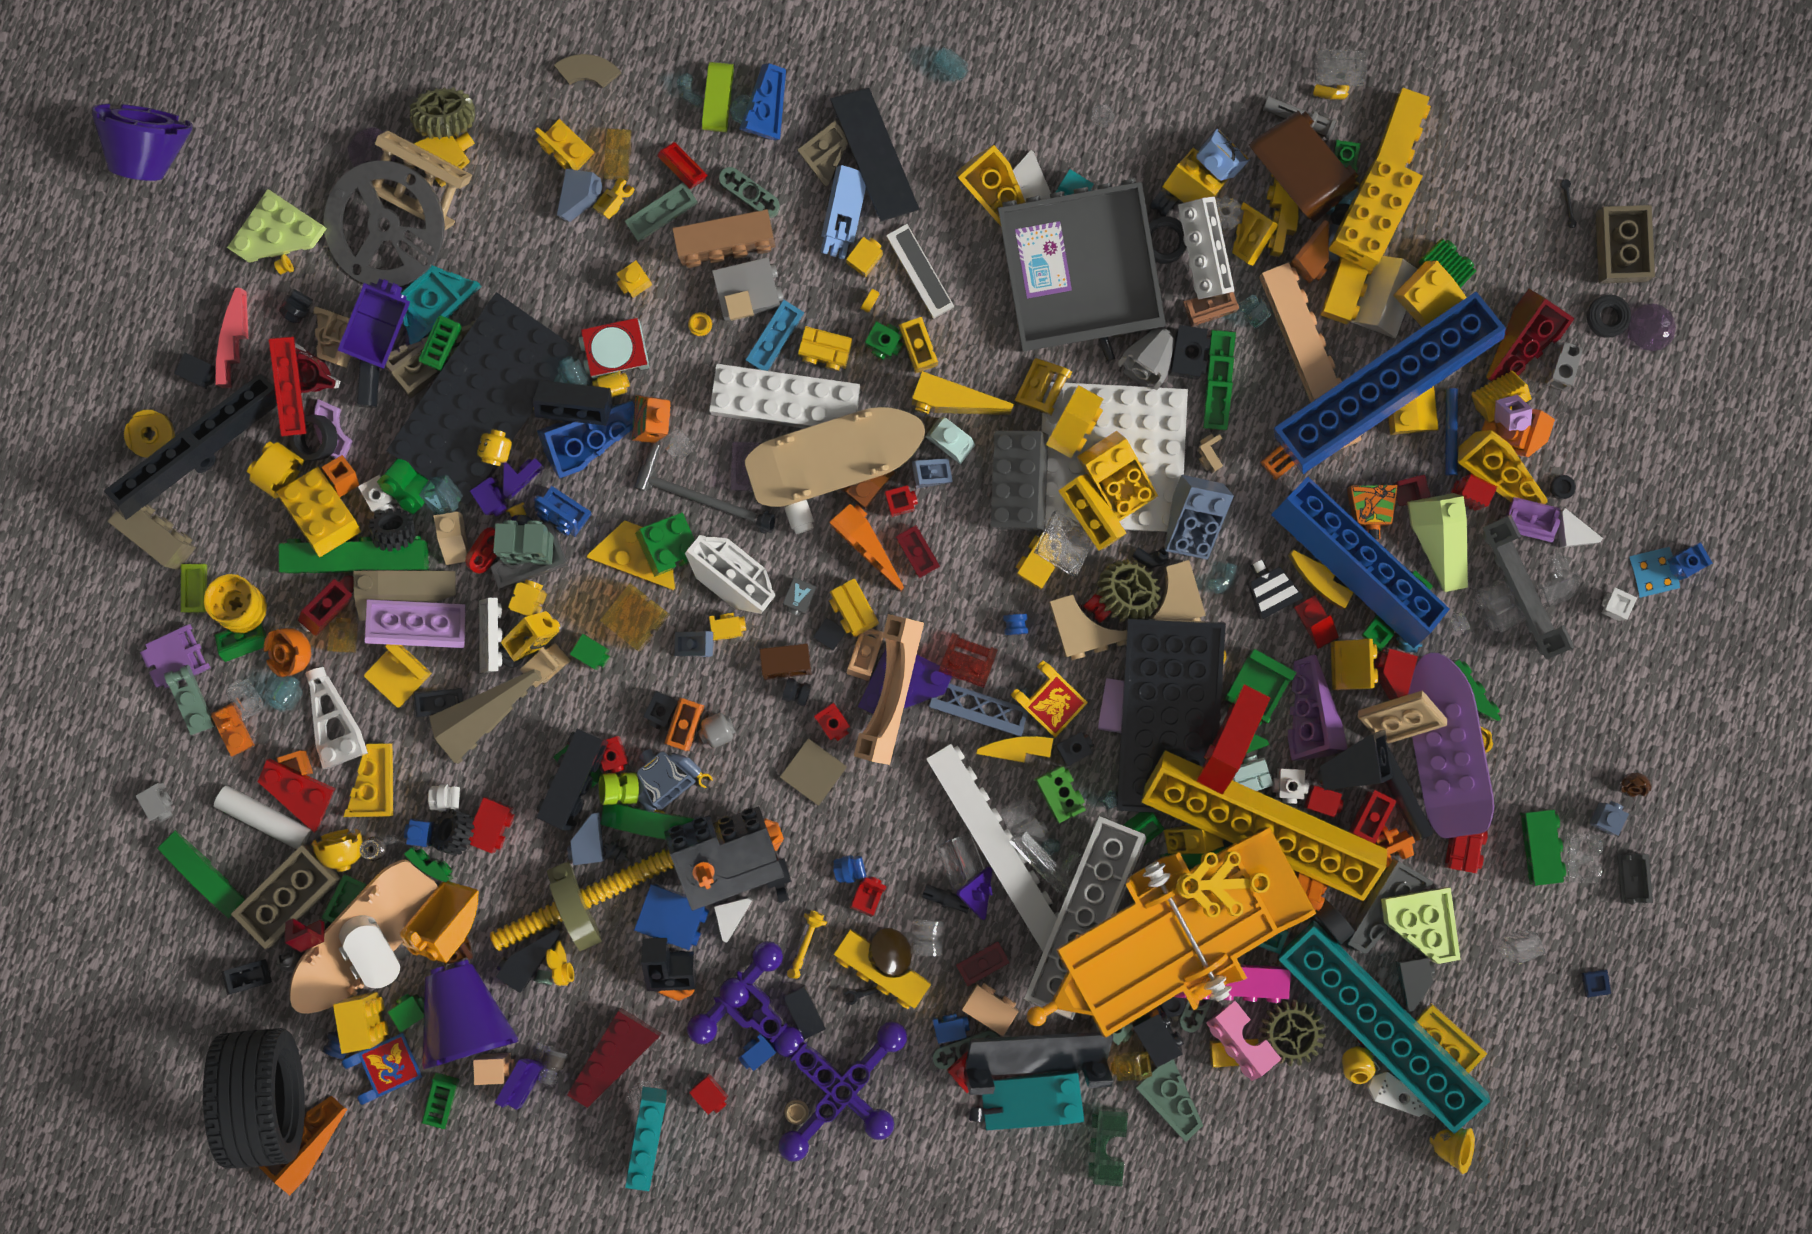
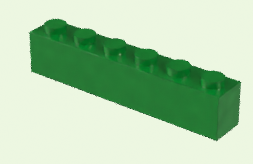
(351, 557)

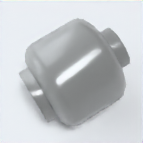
(717, 730)

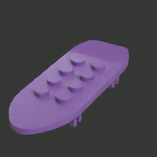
(1452, 757)

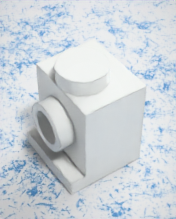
(1618, 604)

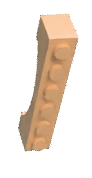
(902, 643)

